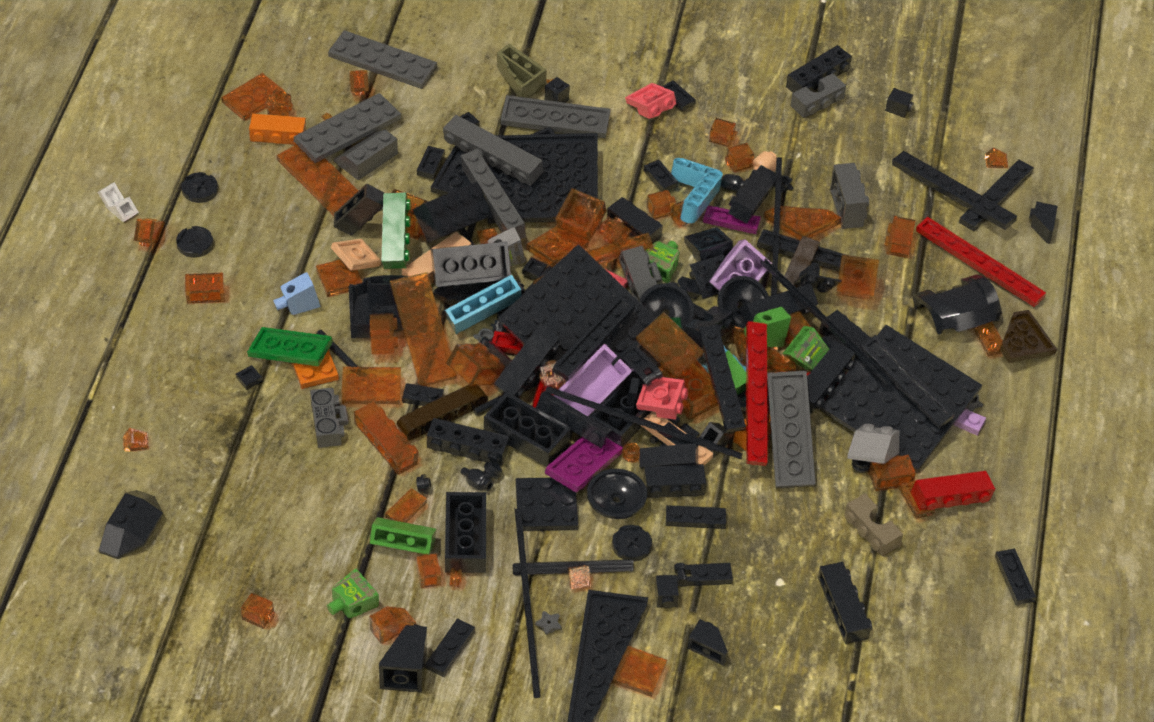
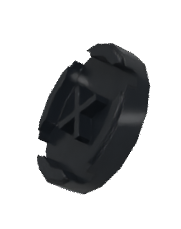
(199, 187)
(194, 241)
(632, 542)

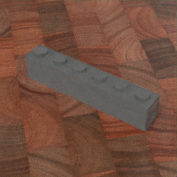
(493, 149)
(497, 200)

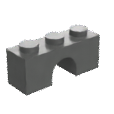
(829, 91)

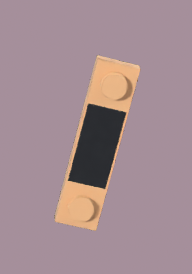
(704, 454)

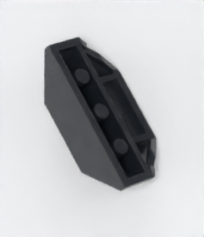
(130, 524)

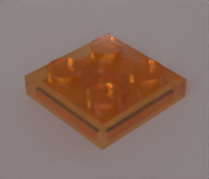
(337, 277)
(639, 671)

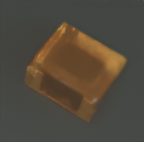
(996, 159)
(135, 440)

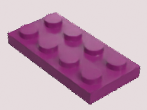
(582, 463)

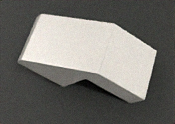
(116, 203)

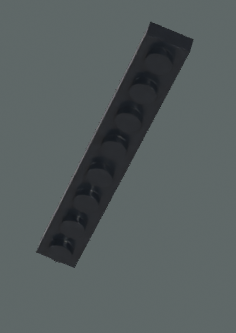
(954, 190)

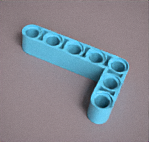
(705, 183)

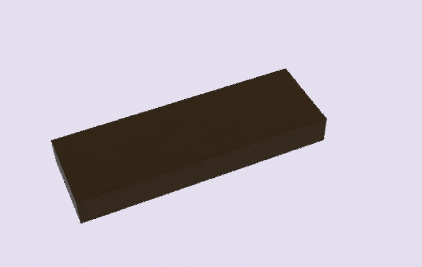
(802, 258)

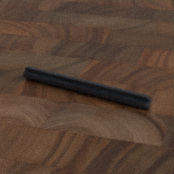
(562, 566)

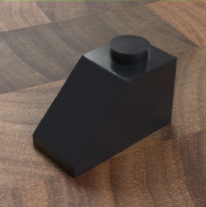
(1043, 220)
(716, 434)
(708, 642)

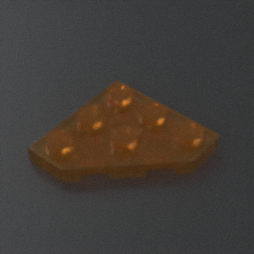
(804, 221)
(775, 360)

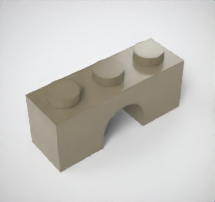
(881, 537)

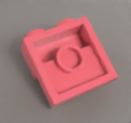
(652, 100)
(663, 397)

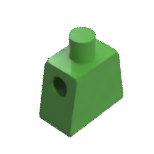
(777, 325)

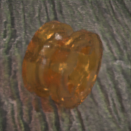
(631, 457)
(455, 577)

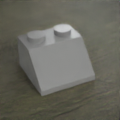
(874, 444)

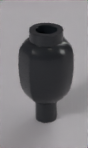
(732, 182)
(478, 479)

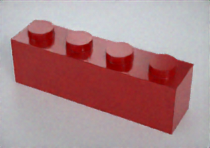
(952, 490)

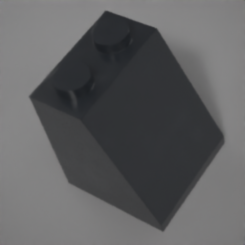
(405, 661)

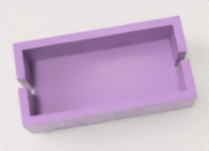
(596, 379)

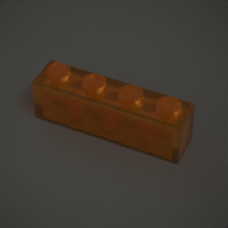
(386, 437)

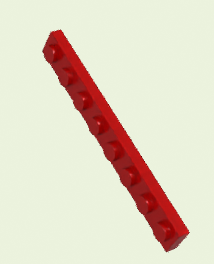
(981, 262)
(756, 393)

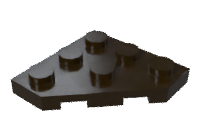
(1025, 339)

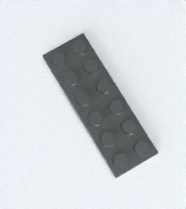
(382, 59)
(557, 115)
(347, 127)
(791, 429)

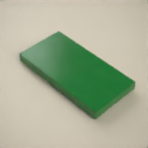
(290, 346)

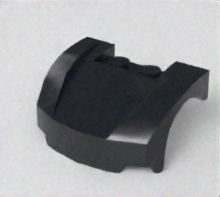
(368, 298)
(962, 306)

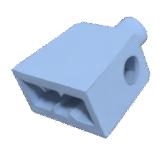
(298, 295)

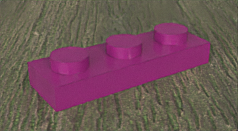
(720, 217)

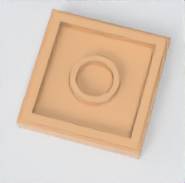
(356, 254)

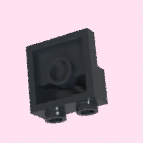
(709, 244)

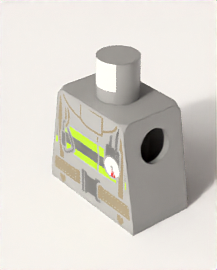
(515, 248)

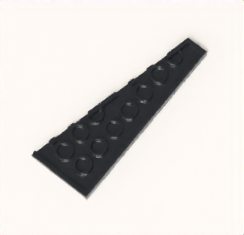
(605, 635)

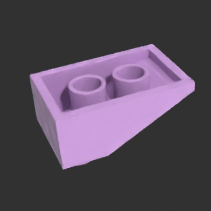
(740, 261)

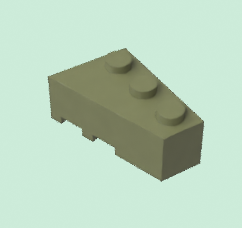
(520, 71)

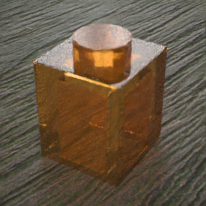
(723, 132)
(739, 157)
(660, 204)
(428, 570)
(258, 611)

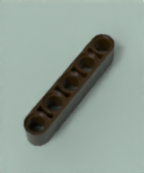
(445, 408)

